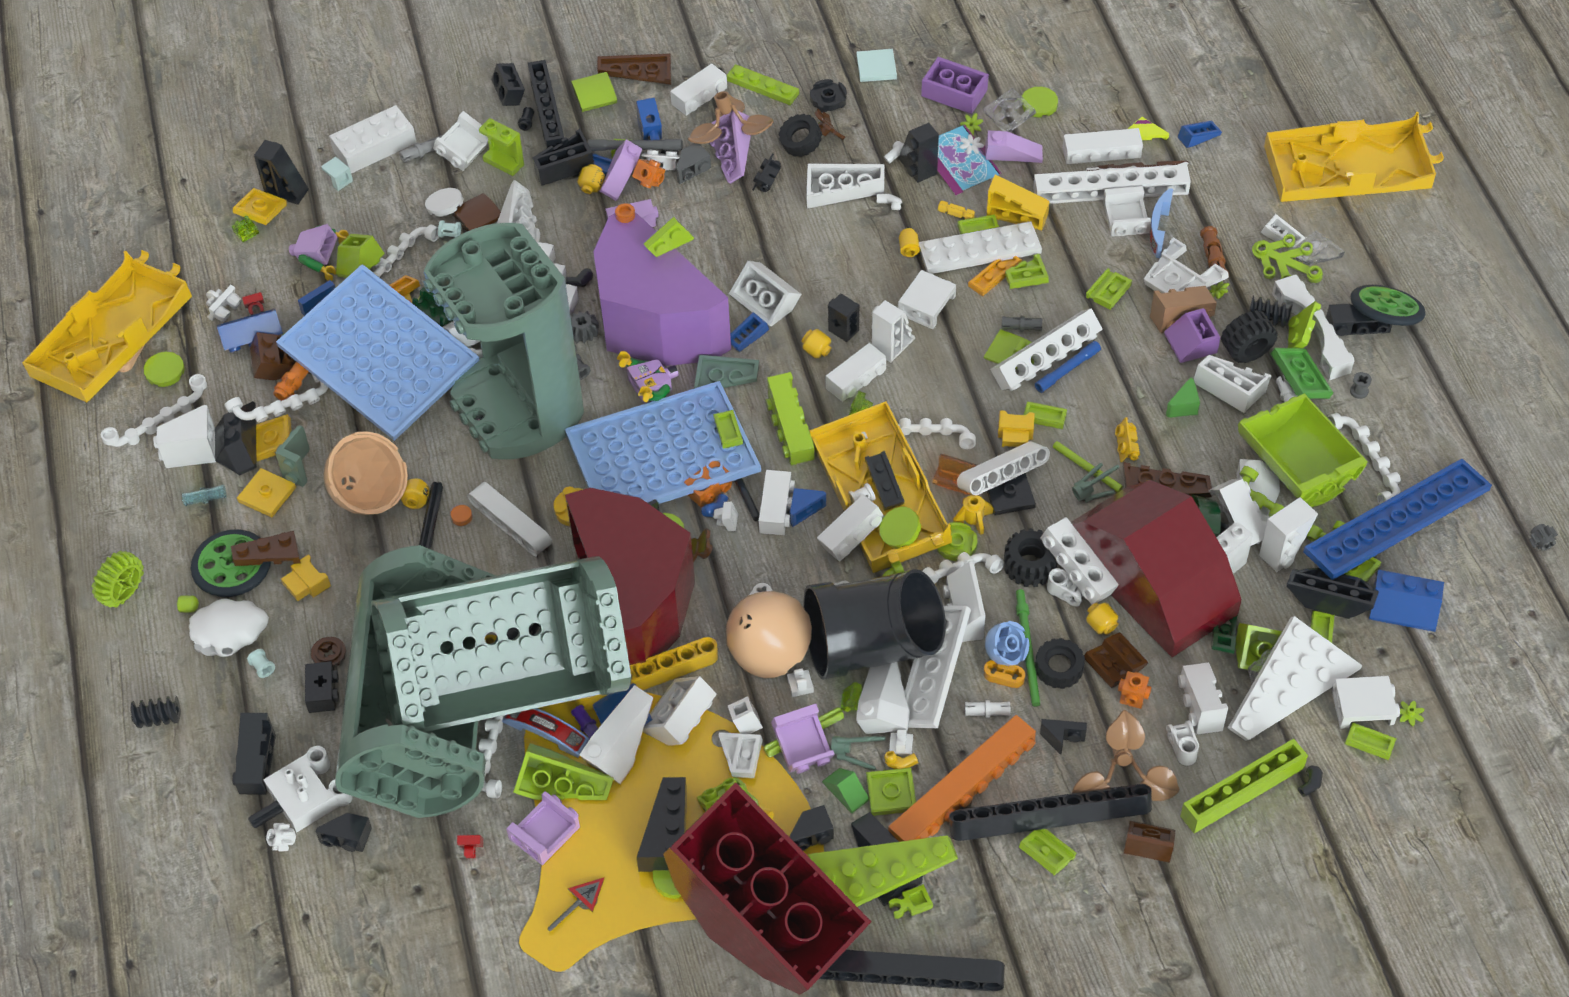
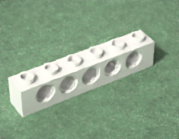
(1005, 371)

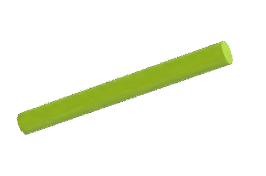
(1086, 465)

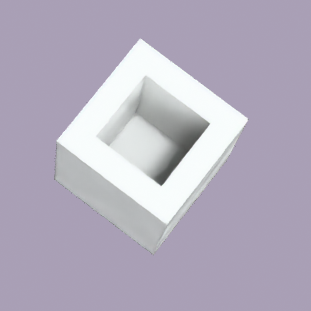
(745, 716)

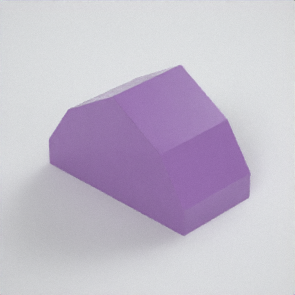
(654, 303)

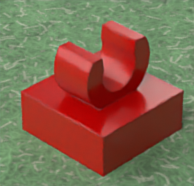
(253, 300)
(470, 843)

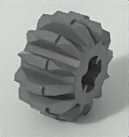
(584, 326)

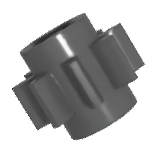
(1543, 537)

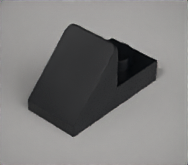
(1057, 730)

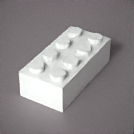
(373, 139)

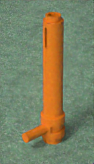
(290, 382)

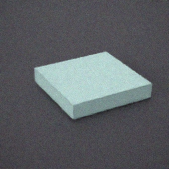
(876, 65)

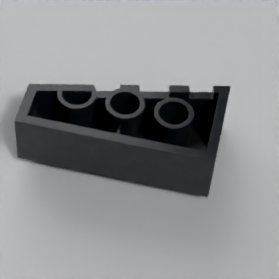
(665, 824)

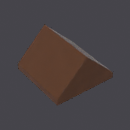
(1149, 841)

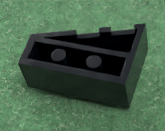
(921, 152)
(563, 160)
(279, 173)
(254, 753)

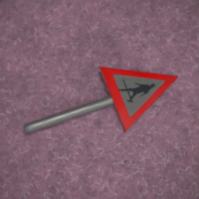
(586, 893)

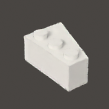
(890, 330)
(1231, 384)
(1239, 507)
(1286, 533)

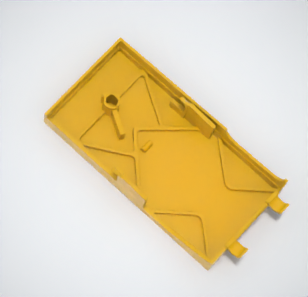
(1350, 159)
(107, 328)
(843, 455)

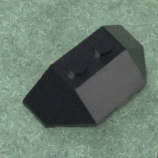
(236, 442)
(1340, 597)

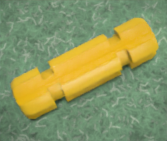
(955, 210)

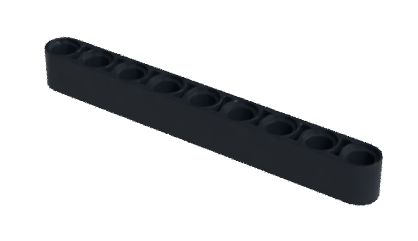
(1050, 812)
(917, 970)

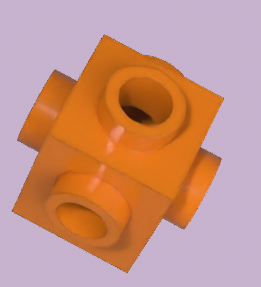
(649, 173)
(1134, 689)

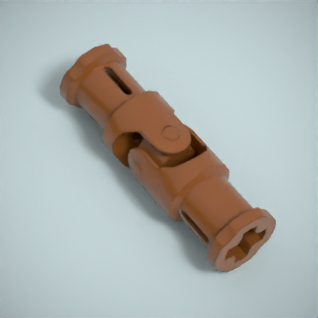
(1213, 247)

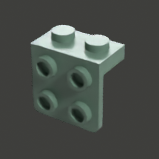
(291, 455)

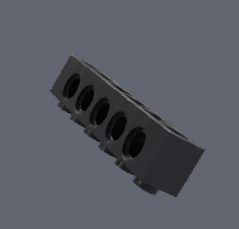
(545, 103)

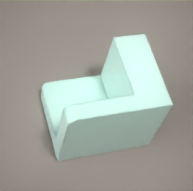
(339, 173)

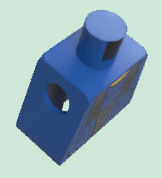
(649, 127)

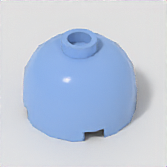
(1007, 643)

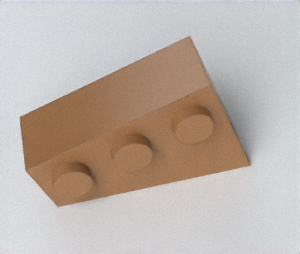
(1172, 305)

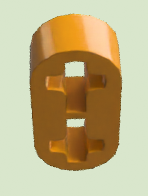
(1004, 674)

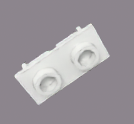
(669, 160)

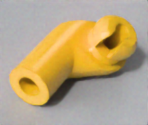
(897, 762)

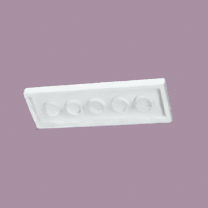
(979, 247)
(932, 674)

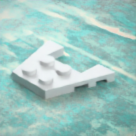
(1172, 274)

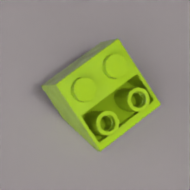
(356, 251)

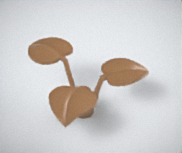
(725, 104)
(1123, 735)

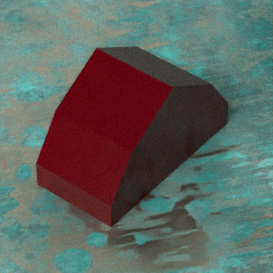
(647, 561)
(1165, 563)
(762, 894)

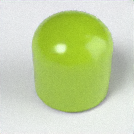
(187, 603)

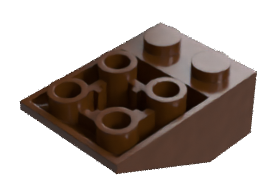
(268, 359)

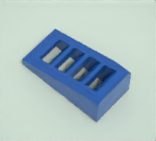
(1197, 133)
(748, 323)

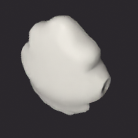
(226, 626)

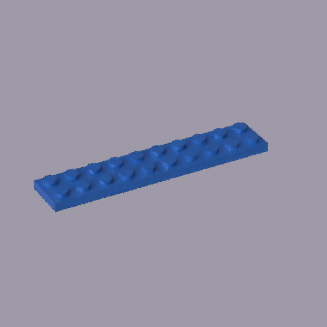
(1396, 519)

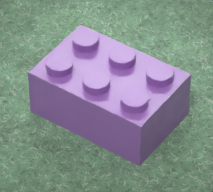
(954, 85)

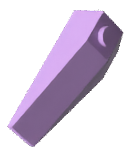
(732, 146)

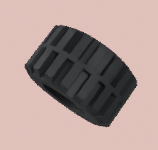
(1249, 336)
(1023, 570)

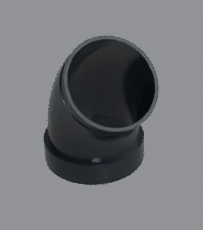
(873, 622)

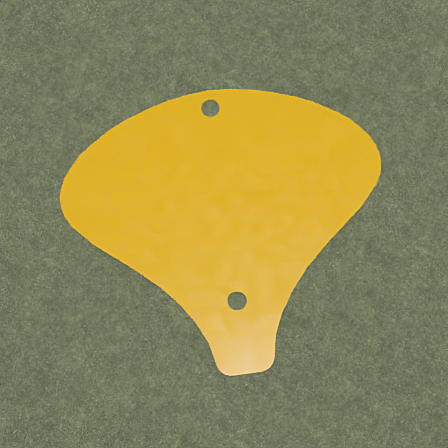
(614, 831)

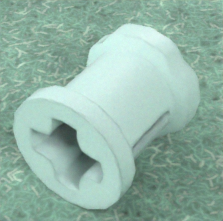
(449, 229)
(261, 663)

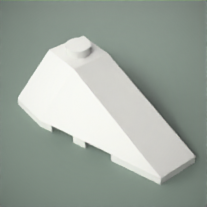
(883, 701)
(617, 739)

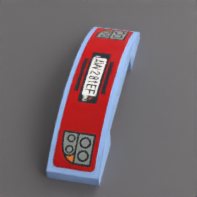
(1161, 208)
(549, 727)

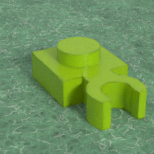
(914, 901)

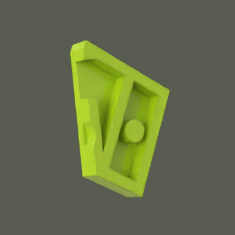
(668, 238)
(1027, 273)
(1301, 326)

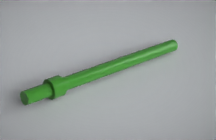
(1022, 611)

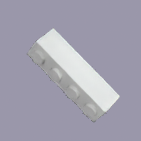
(1102, 146)

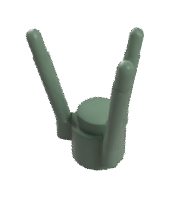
(1083, 489)
(842, 745)

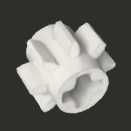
(280, 837)

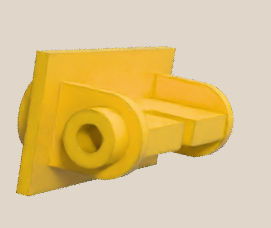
(1125, 434)

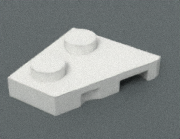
(741, 753)

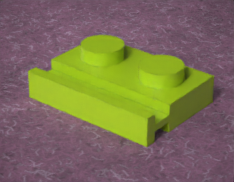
(1109, 289)
(1047, 850)

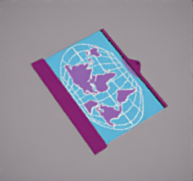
(958, 167)

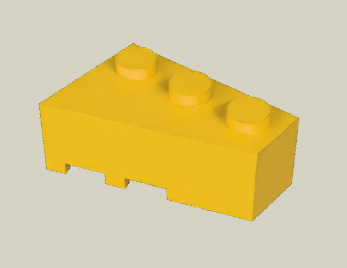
(1016, 204)

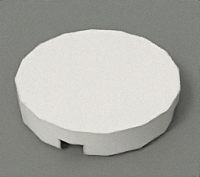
(444, 202)

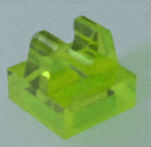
(245, 229)
(859, 403)
(851, 697)

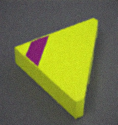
(1149, 130)

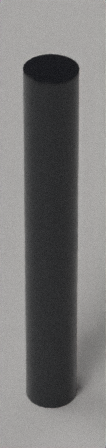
(747, 499)

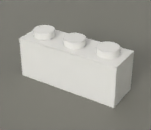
(698, 89)
(856, 372)
(776, 502)
(851, 528)

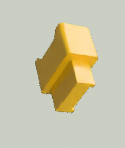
(1015, 429)
(305, 580)

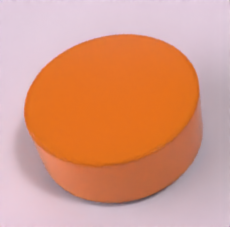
(625, 213)
(461, 515)

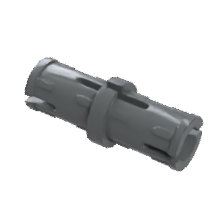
(1022, 323)

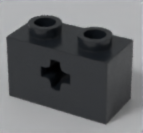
(843, 317)
(320, 687)

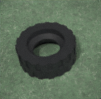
(808, 144)
(1064, 648)

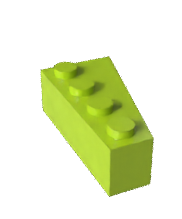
(789, 419)

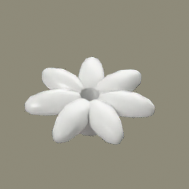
(974, 147)

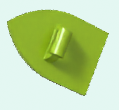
(1004, 346)

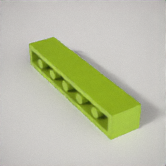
(1243, 786)

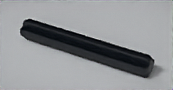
(431, 514)

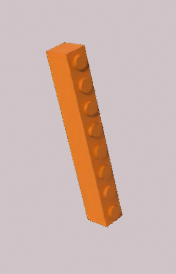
(965, 781)

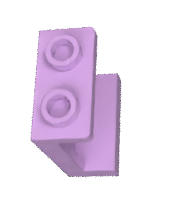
(802, 739)
(544, 828)

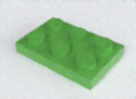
(1302, 373)

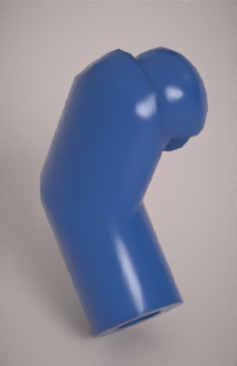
(708, 510)

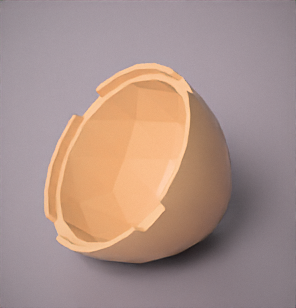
(376, 473)
(776, 635)

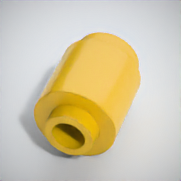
(909, 242)

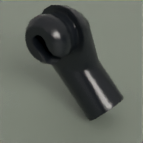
(581, 279)
(1314, 781)

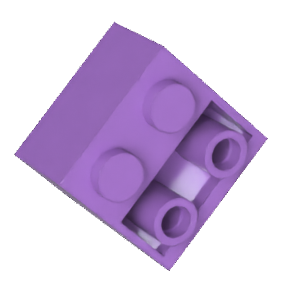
(1193, 336)

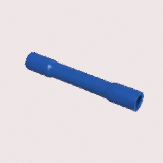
(1051, 378)

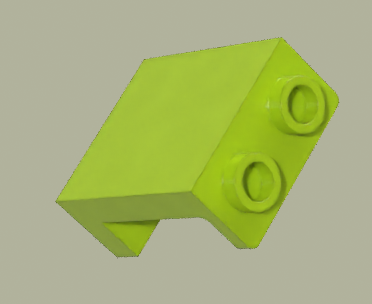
(504, 147)

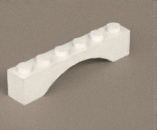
(1334, 356)

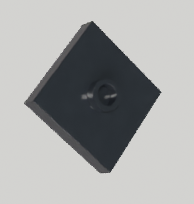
(1012, 496)

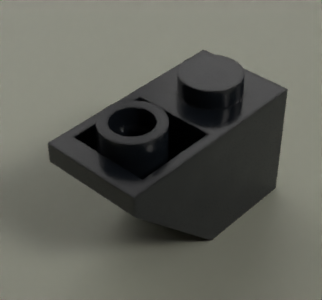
(813, 828)
(345, 831)

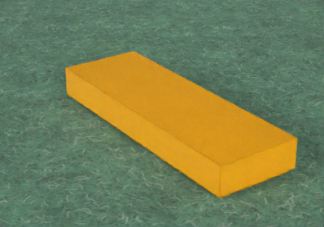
(992, 275)

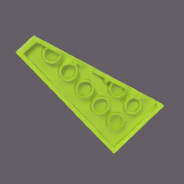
(880, 868)

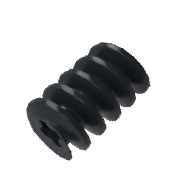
(1272, 311)
(155, 713)

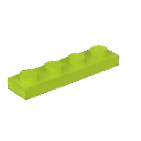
(762, 84)

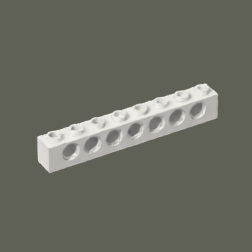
(1091, 185)

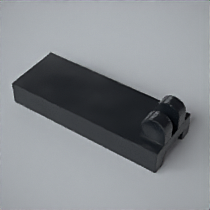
(884, 481)

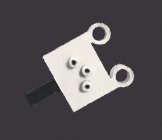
(300, 792)

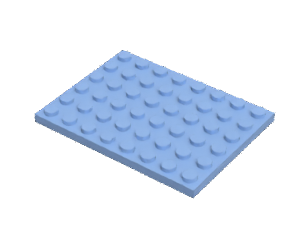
(378, 351)
(660, 446)

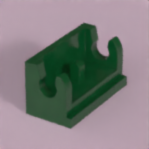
(428, 306)

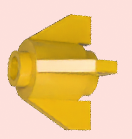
(973, 512)

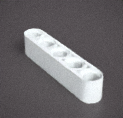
(1003, 468)
(509, 519)

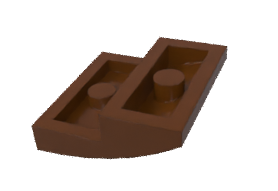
(477, 212)
(1114, 659)

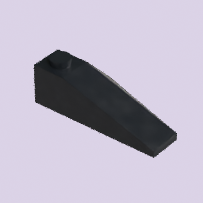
(870, 832)

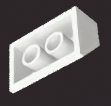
(764, 293)
(964, 590)
(679, 710)

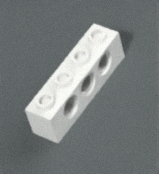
(1071, 548)

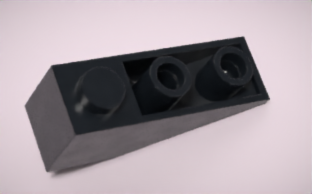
(1350, 321)

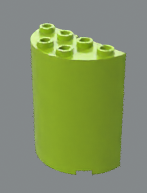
(1303, 449)

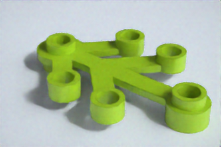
(1285, 258)

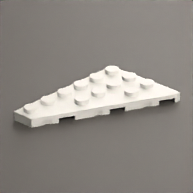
(1293, 675)

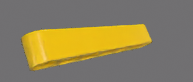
(677, 667)

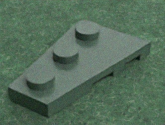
(726, 370)

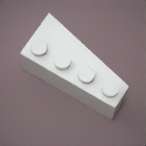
(842, 182)

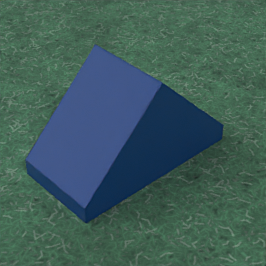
(805, 504)

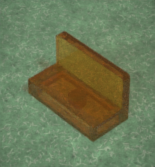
(949, 471)

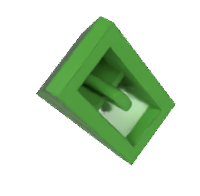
(1185, 402)
(847, 789)

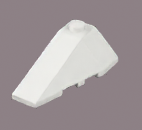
(518, 209)
(1265, 483)

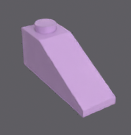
(1010, 147)
(620, 169)

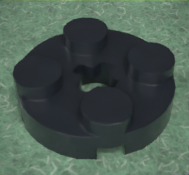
(828, 103)

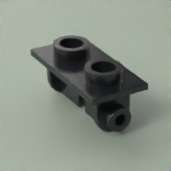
(762, 179)

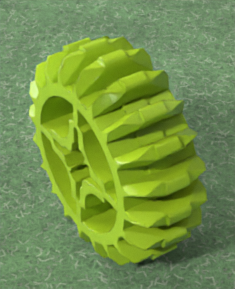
(117, 579)

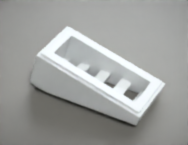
(1283, 226)

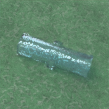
(204, 495)

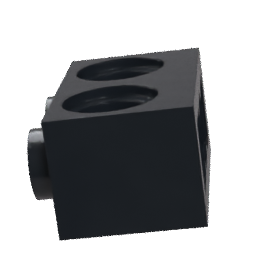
(508, 84)

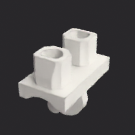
(218, 302)

